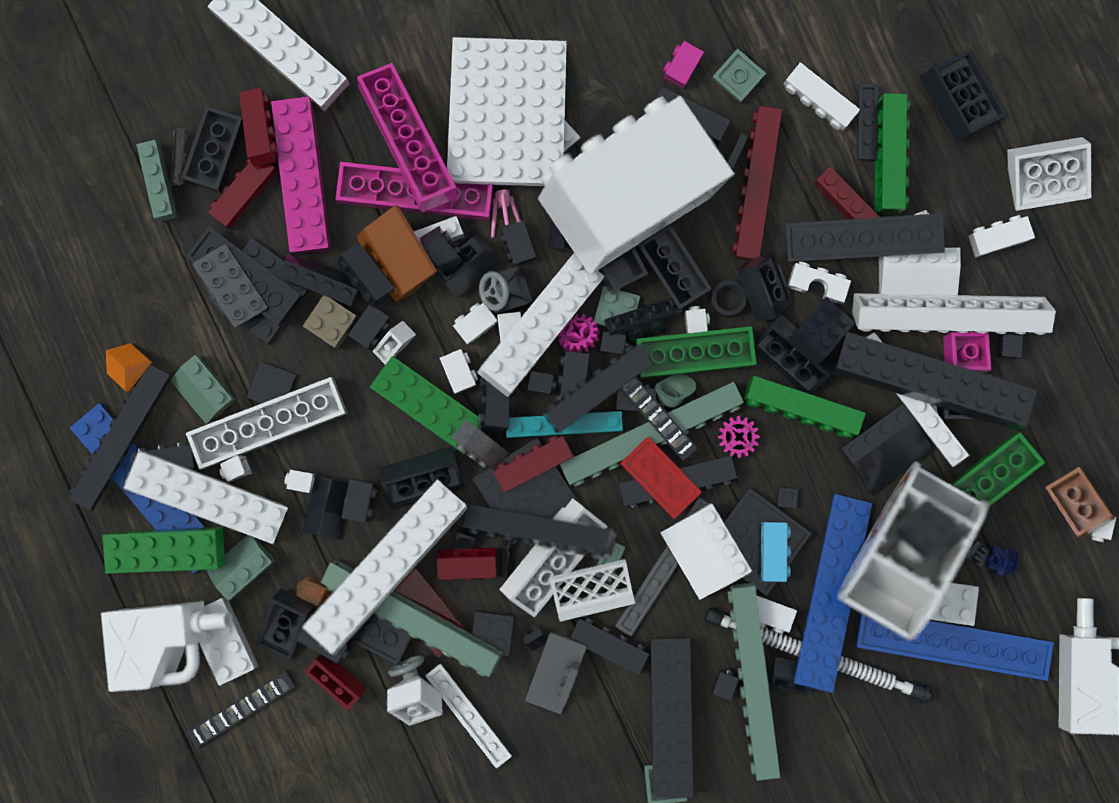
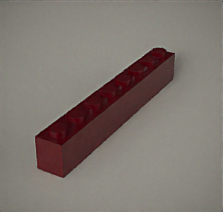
(758, 182)

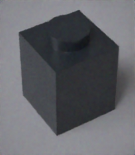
(613, 343)
(1009, 345)
(541, 383)
(725, 684)

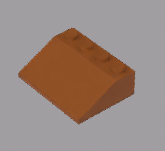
(397, 253)

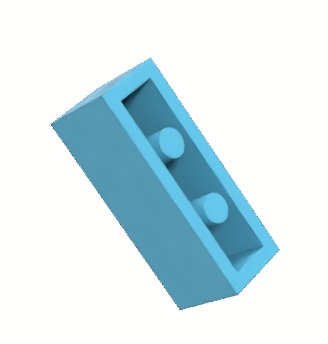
(774, 551)

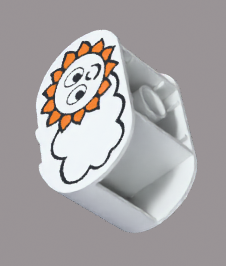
(892, 579)

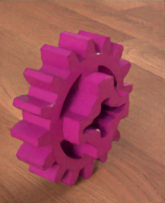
(585, 327)
(732, 443)

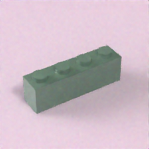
(157, 180)

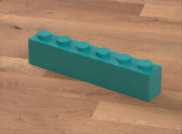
(588, 423)

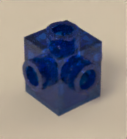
(1003, 561)

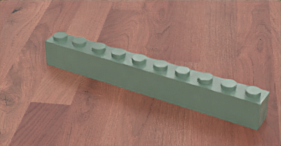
(619, 448)
(426, 626)
(754, 681)

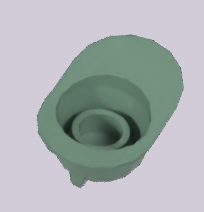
(674, 390)

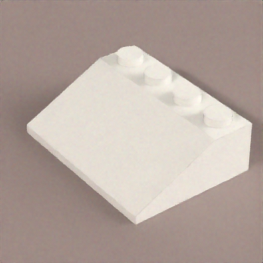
(1050, 173)
(920, 273)
(706, 551)

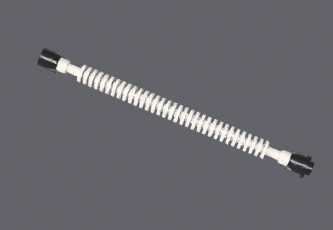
(855, 669)

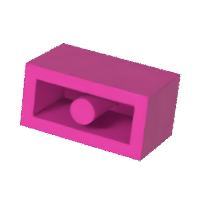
(683, 64)

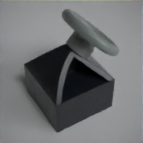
(506, 289)

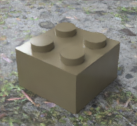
(330, 322)

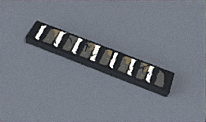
(658, 418)
(241, 709)

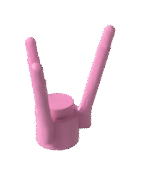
(503, 200)

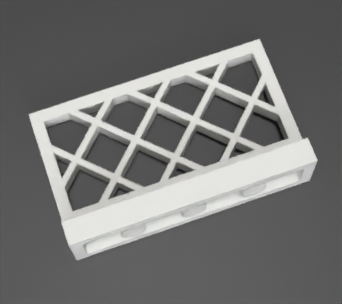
(594, 602)

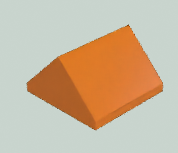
(126, 365)

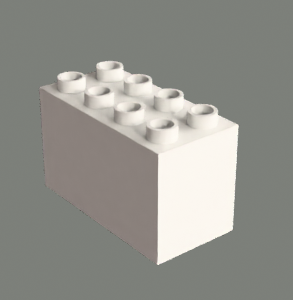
(632, 182)

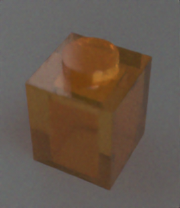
(311, 590)

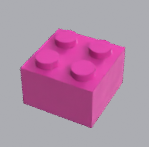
(968, 350)

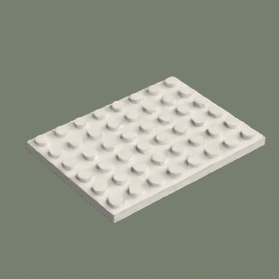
(506, 110)

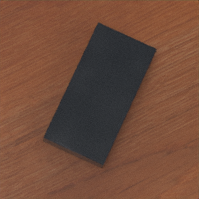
(736, 151)

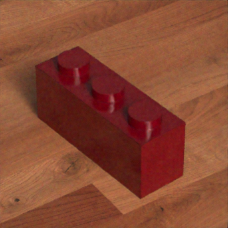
(466, 563)
(335, 681)

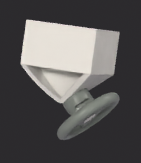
(413, 698)

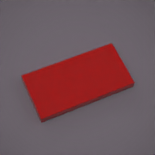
(660, 477)

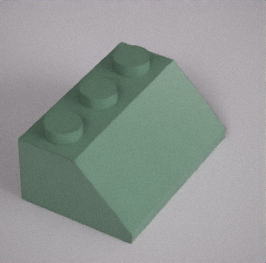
(202, 389)
(242, 566)

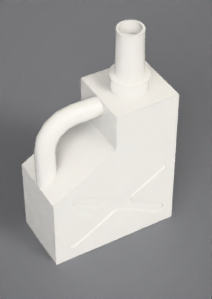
(148, 643)
(1088, 678)

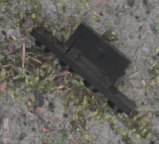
(642, 321)

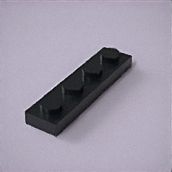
(867, 122)

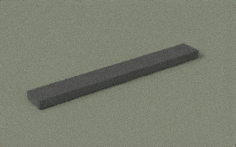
(652, 585)

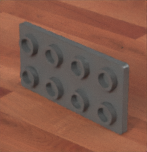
(229, 286)
(556, 673)

